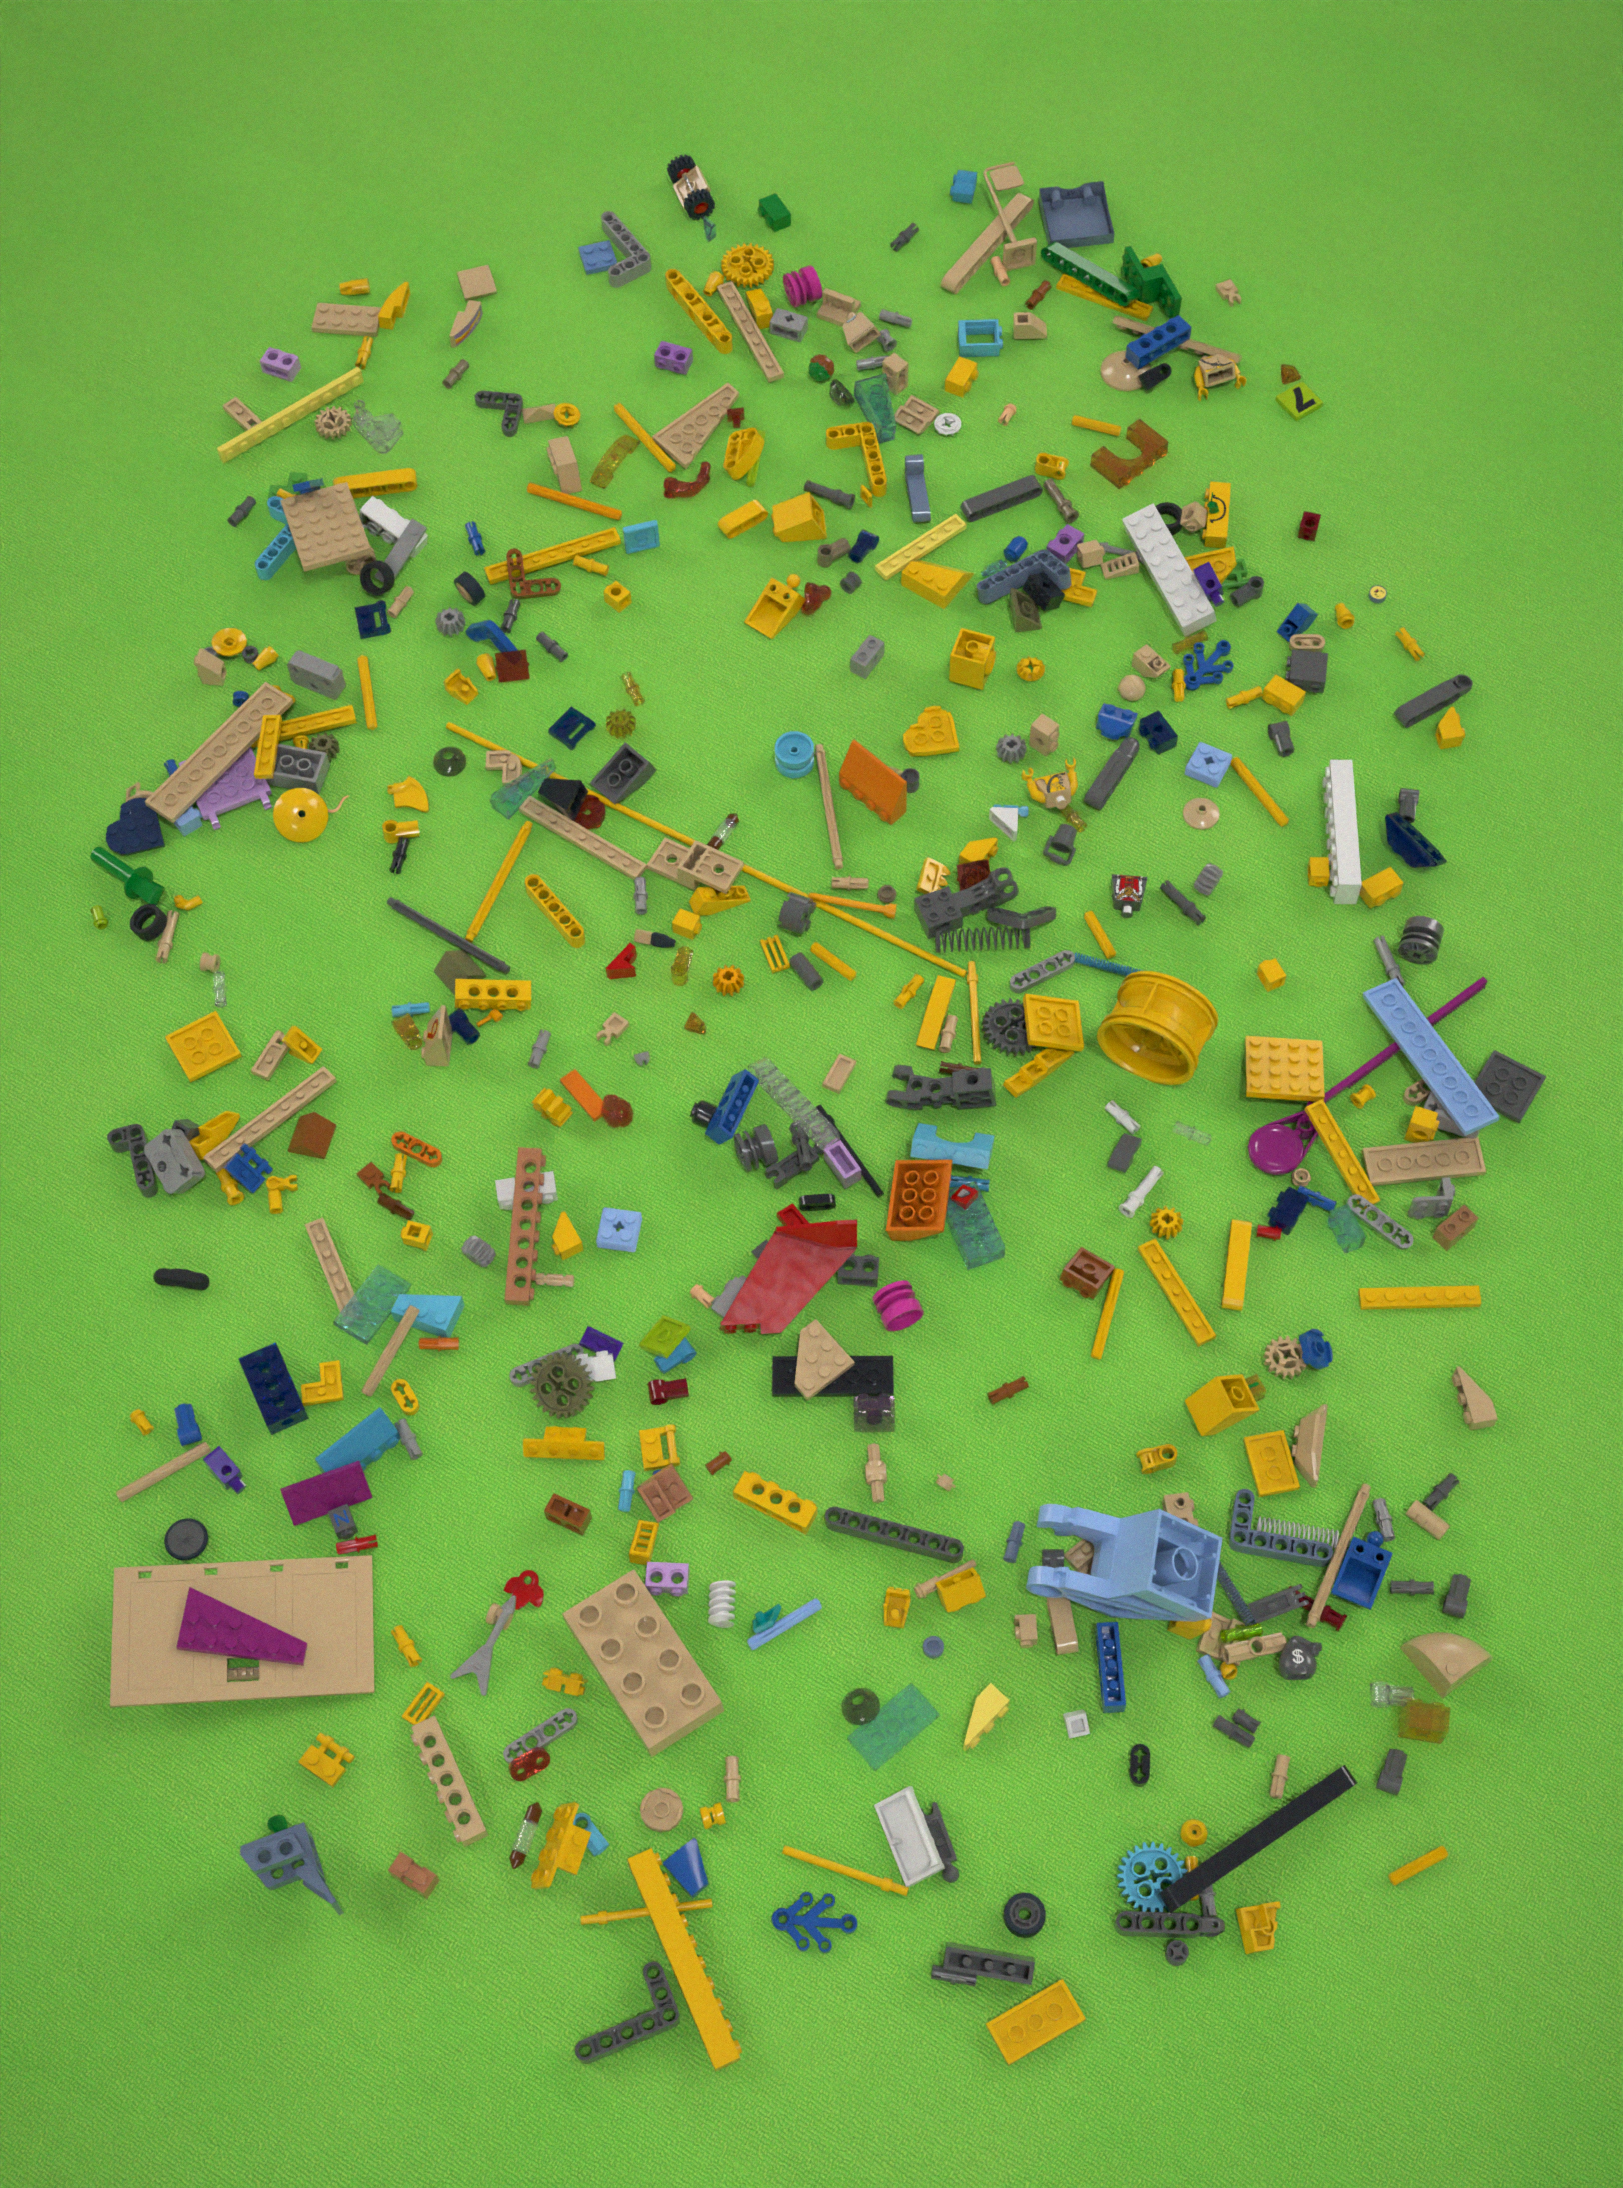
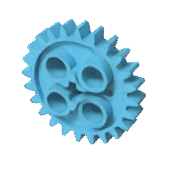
(1146, 1858)

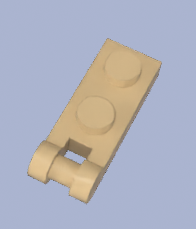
(241, 413)
(270, 1057)

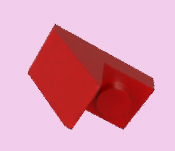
(621, 965)

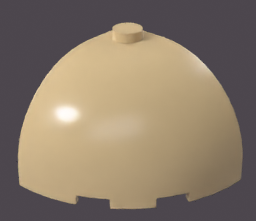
(1446, 1659)

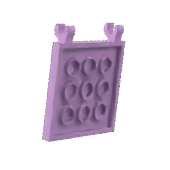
(233, 789)

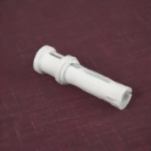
(1136, 1197)

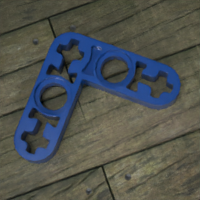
(489, 630)

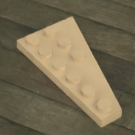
(691, 430)

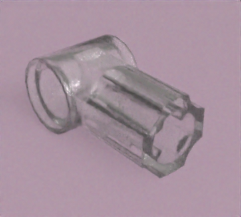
(1384, 1695)

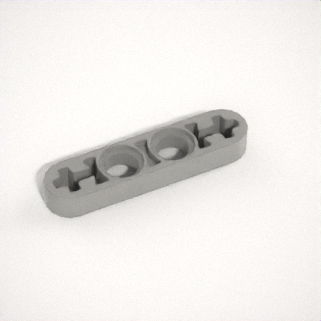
(1042, 971)
(1378, 1223)
(529, 1365)
(538, 1733)

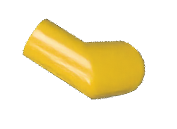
(185, 904)

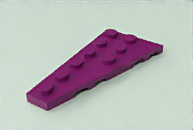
(223, 1630)

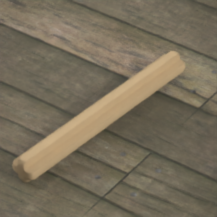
(390, 1350)
(163, 1471)

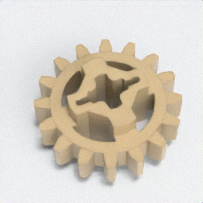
(333, 422)
(1278, 1351)

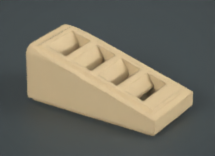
(1126, 560)

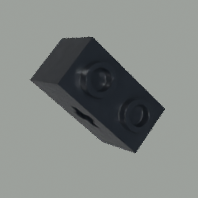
(1043, 591)

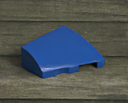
(688, 1868)

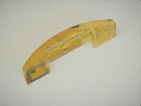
(611, 460)

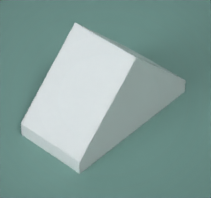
(1006, 820)

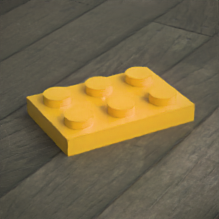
(1271, 1463)

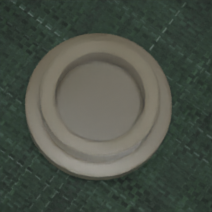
(886, 894)

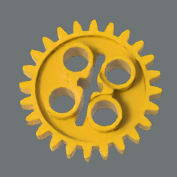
(747, 265)

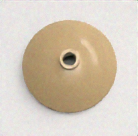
(1121, 373)

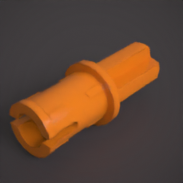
(439, 1343)

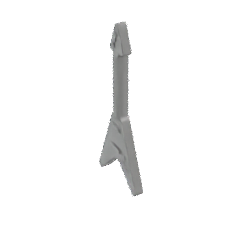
(481, 1660)

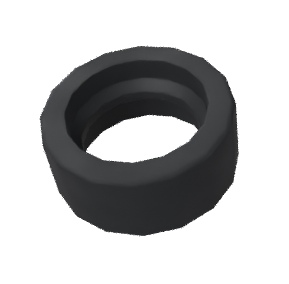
(1174, 510)
(386, 571)
(154, 928)

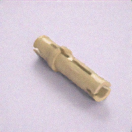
(165, 943)

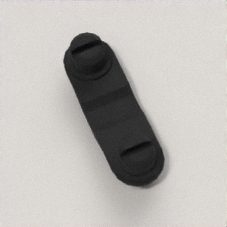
(181, 1278)

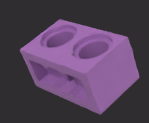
(673, 357)

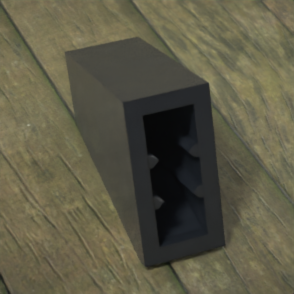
(563, 795)

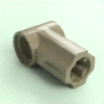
(828, 553)

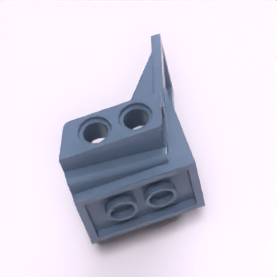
(283, 1851)

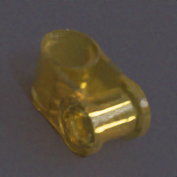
(408, 1031)

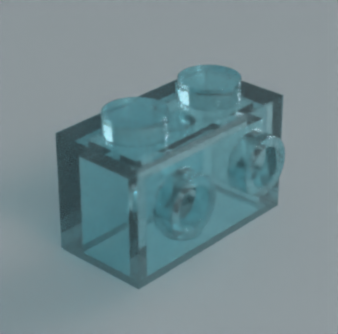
(1346, 1228)

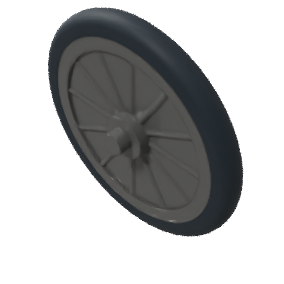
(186, 1539)

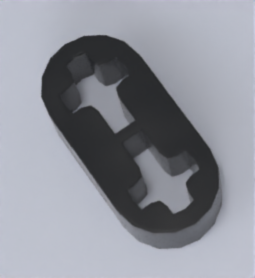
(817, 1202)
(1134, 1765)

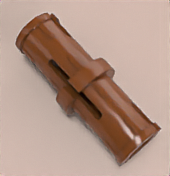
(1038, 295)
(1007, 1390)

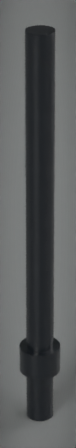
(864, 1172)

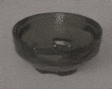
(840, 393)
(451, 766)
(861, 1713)

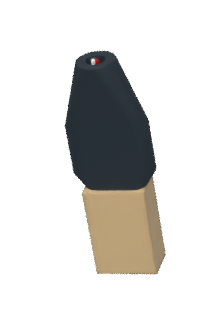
(655, 938)

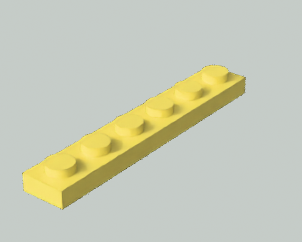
(920, 546)

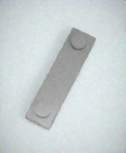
(403, 548)

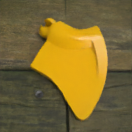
(409, 794)

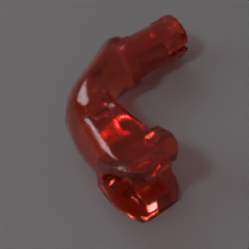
(683, 489)

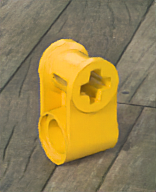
(1049, 465)
(1154, 1461)

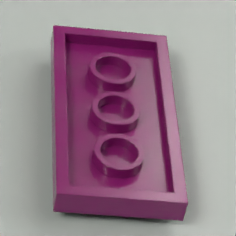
(326, 1492)

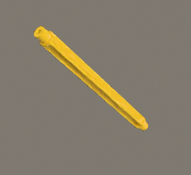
(498, 882)

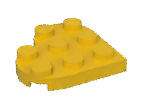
(932, 734)

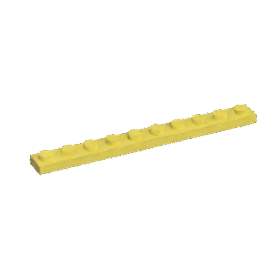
(290, 415)

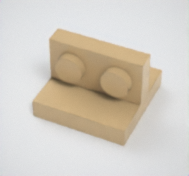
(837, 307)

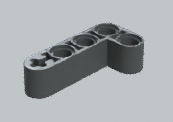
(139, 1161)

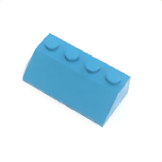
(362, 1443)

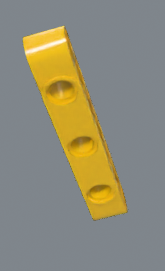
(699, 311)

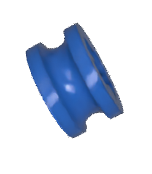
(239, 698)

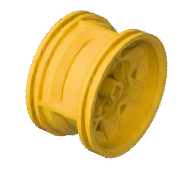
(1157, 1027)

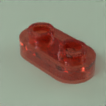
(529, 1763)

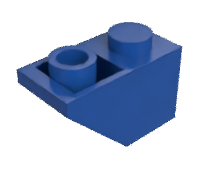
(1297, 621)

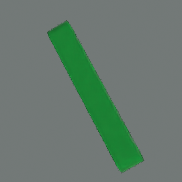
(1089, 274)

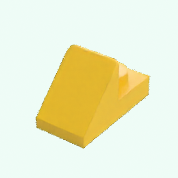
(301, 1045)

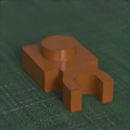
(372, 1176)

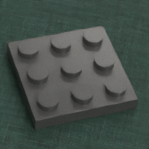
(1509, 1085)

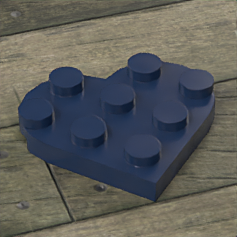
(136, 830)

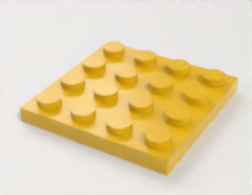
(1284, 1068)

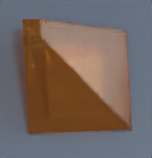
(1289, 374)
(695, 1024)

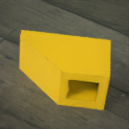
(1449, 730)
(979, 850)
(1189, 1629)

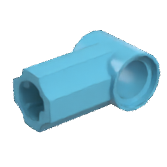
(596, 1842)

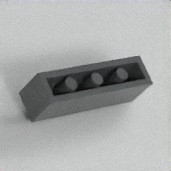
(989, 1963)

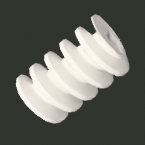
(720, 1602)

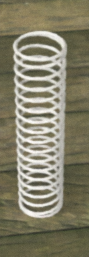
(1335, 1536)

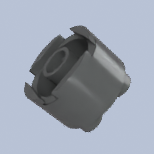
(796, 913)

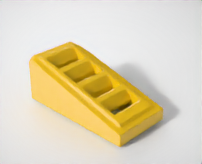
(639, 1554)

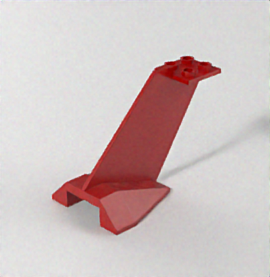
(790, 1274)

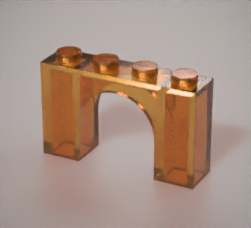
(1122, 471)

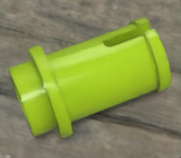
(100, 921)

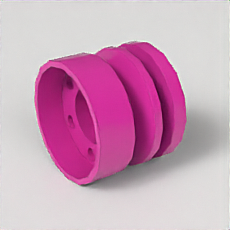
(802, 286)
(897, 1306)

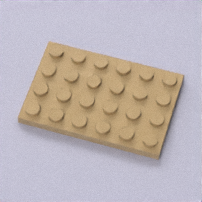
(325, 526)

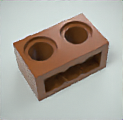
(568, 1514)

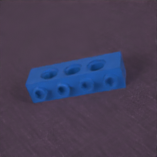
(1158, 342)
(732, 1106)
(1110, 1667)

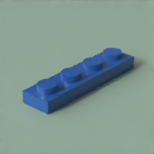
(308, 486)

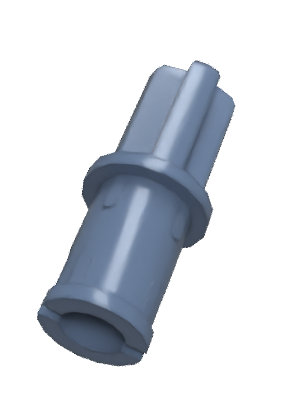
(1014, 1542)

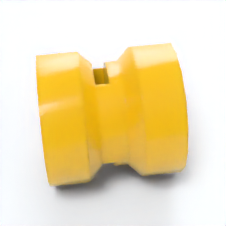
(717, 1813)

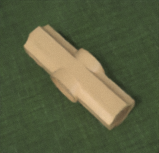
(1242, 1650)

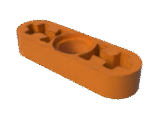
(421, 1156)

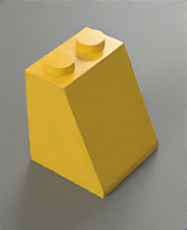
(799, 519)
(1221, 1404)

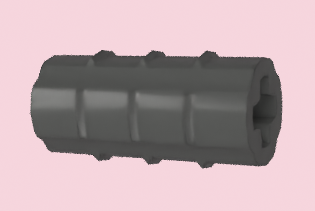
(806, 971)

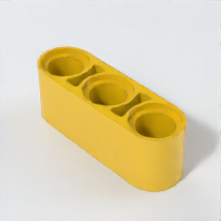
(742, 519)

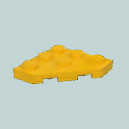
(1221, 560)

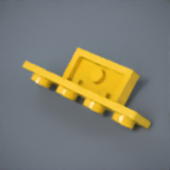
(564, 1444)

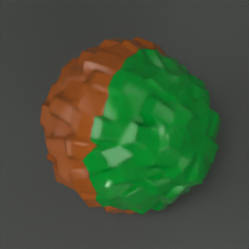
(821, 367)

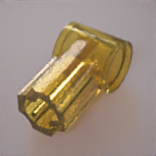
(681, 966)

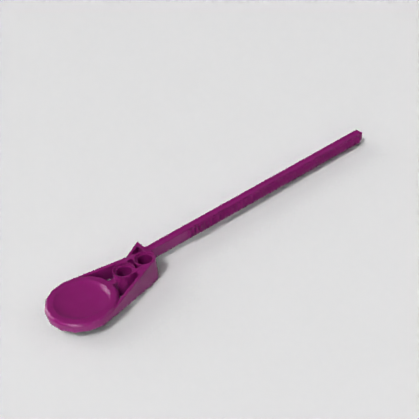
(1280, 1149)

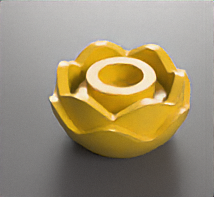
(1194, 1839)

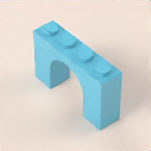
(973, 1153)

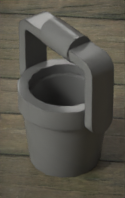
(1063, 842)

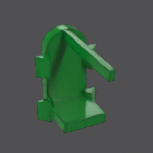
(1213, 506)

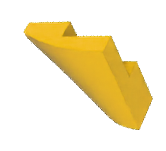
(1258, 1926)

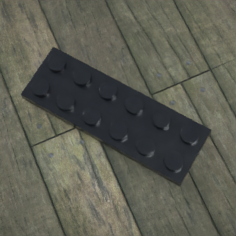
(868, 1376)

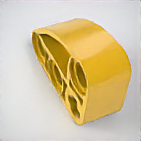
(742, 452)

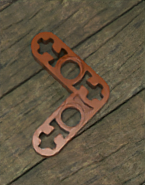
(526, 585)

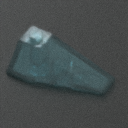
(513, 794)

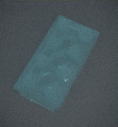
(371, 1304)
(893, 1727)

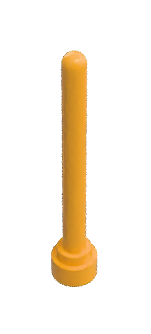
(888, 910)

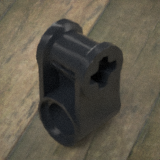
(1153, 376)

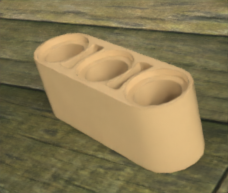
(1062, 1625)

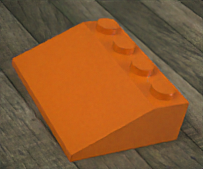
(873, 783)
(918, 1199)

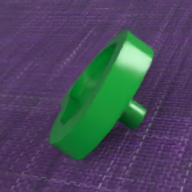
(277, 1823)

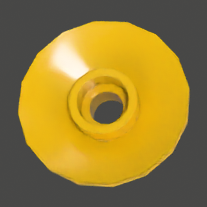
(229, 642)

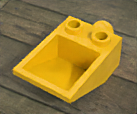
(774, 607)

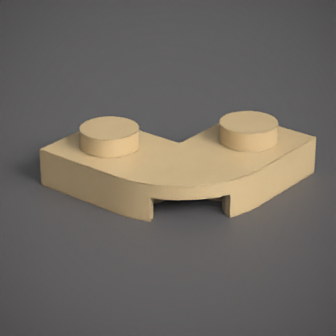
(504, 761)

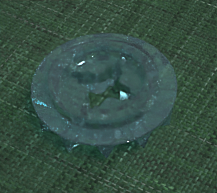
(994, 567)

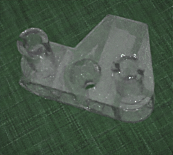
(379, 431)

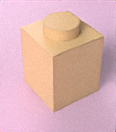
(1090, 553)

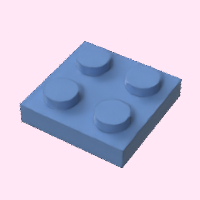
(597, 257)

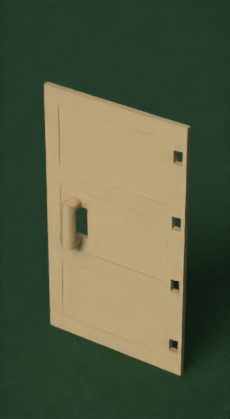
(307, 1600)

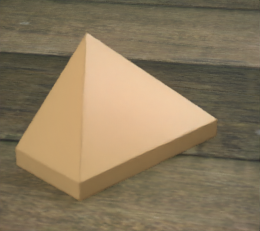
(538, 413)

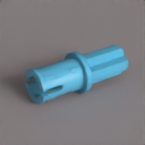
(399, 1010)
(626, 1491)

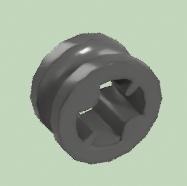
(249, 650)

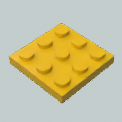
(1053, 1022)
(203, 1046)

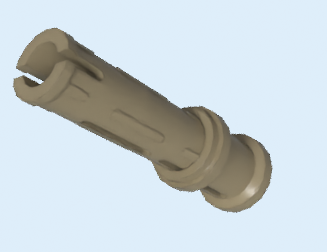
(1064, 506)

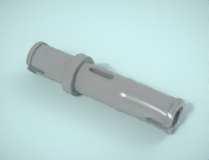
(1392, 968)

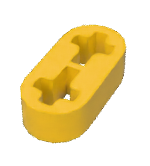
(408, 1395)

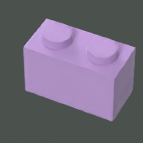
(842, 1164)

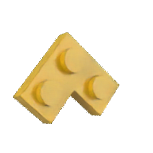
(1076, 592)
(328, 1390)

